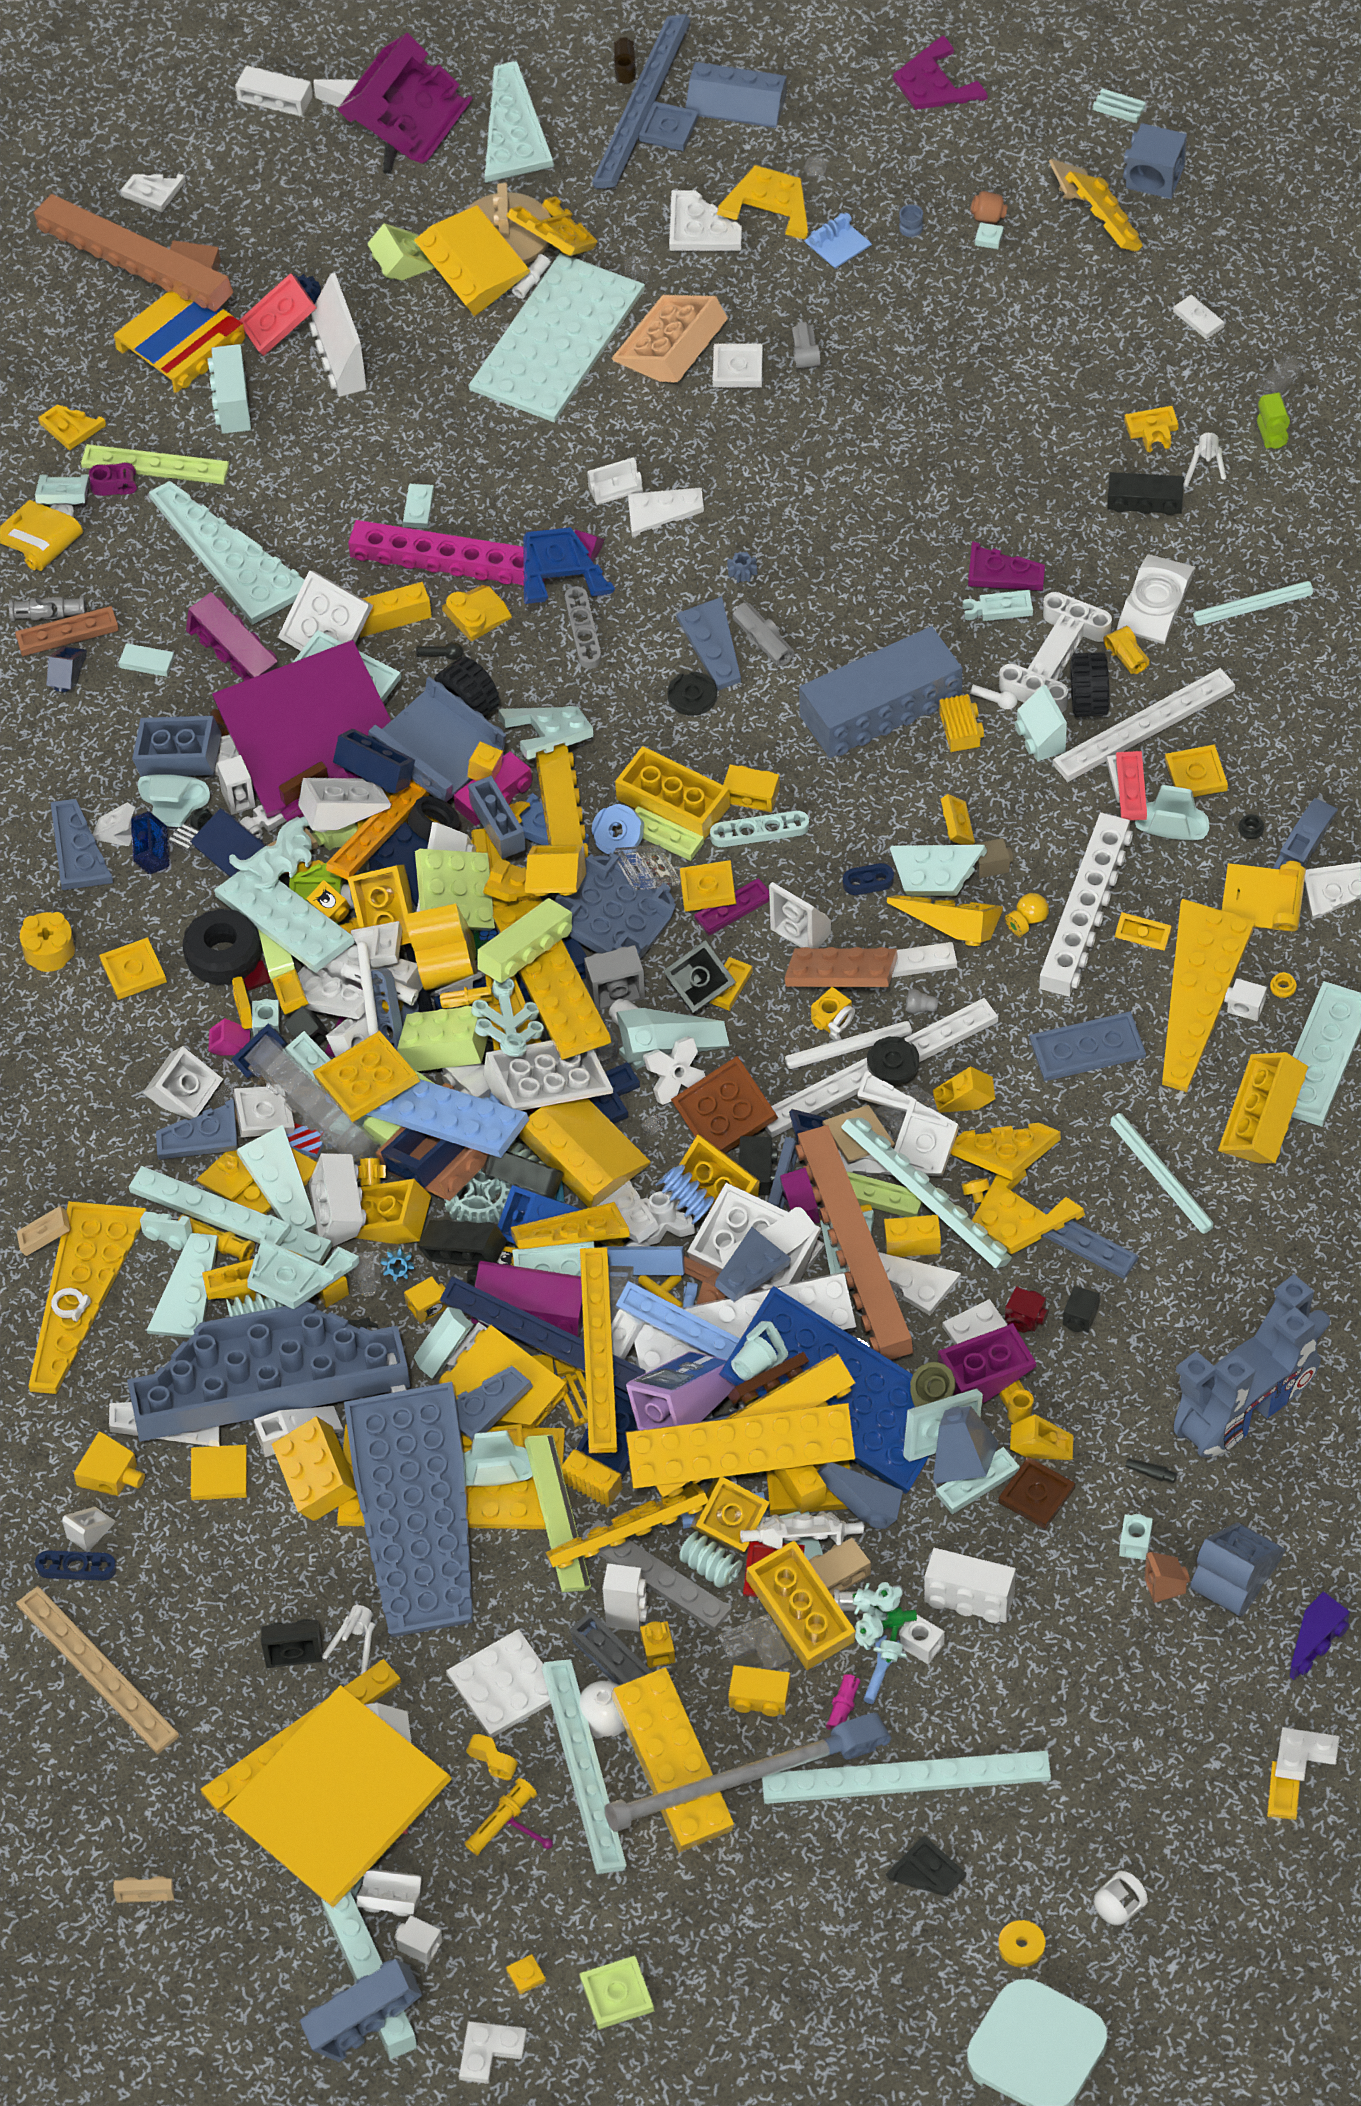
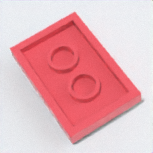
(277, 314)

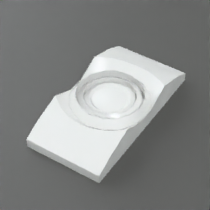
(1156, 598)

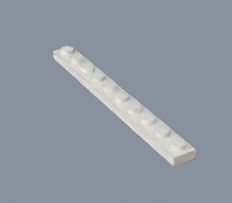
(848, 1081)

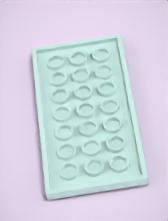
(557, 337)

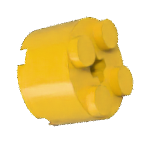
(47, 941)

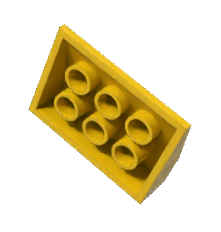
(472, 258)
(584, 1147)

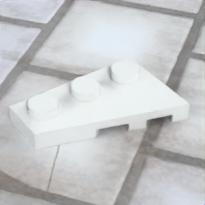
(1332, 887)

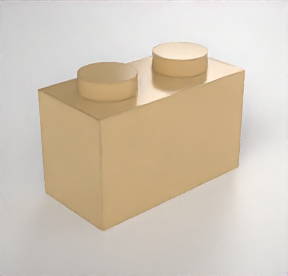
(842, 1566)

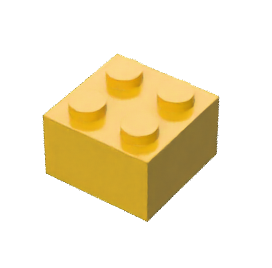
(728, 1513)

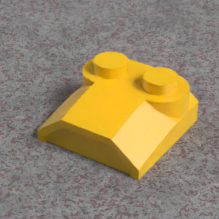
(476, 611)

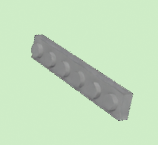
(667, 1582)

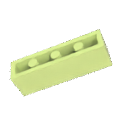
(524, 940)

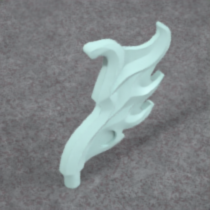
(284, 856)

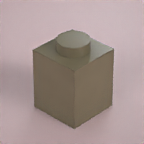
(996, 860)

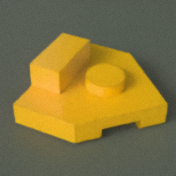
(507, 882)

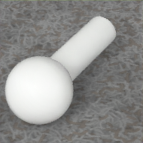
(1005, 700)

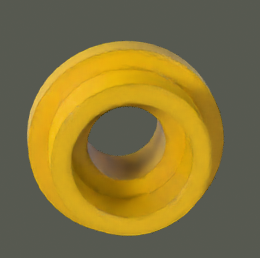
(1283, 979)

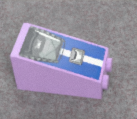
(678, 1391)

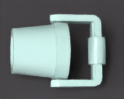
(758, 1354)

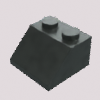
(291, 1643)

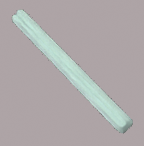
(1161, 1173)

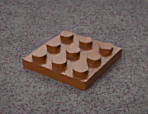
(725, 1106)

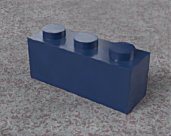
(373, 761)

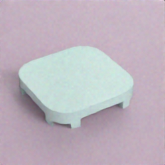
(1036, 2045)

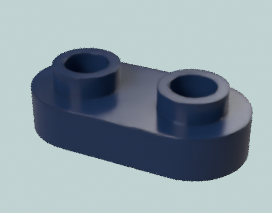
(867, 879)

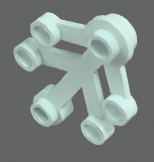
(510, 1042)

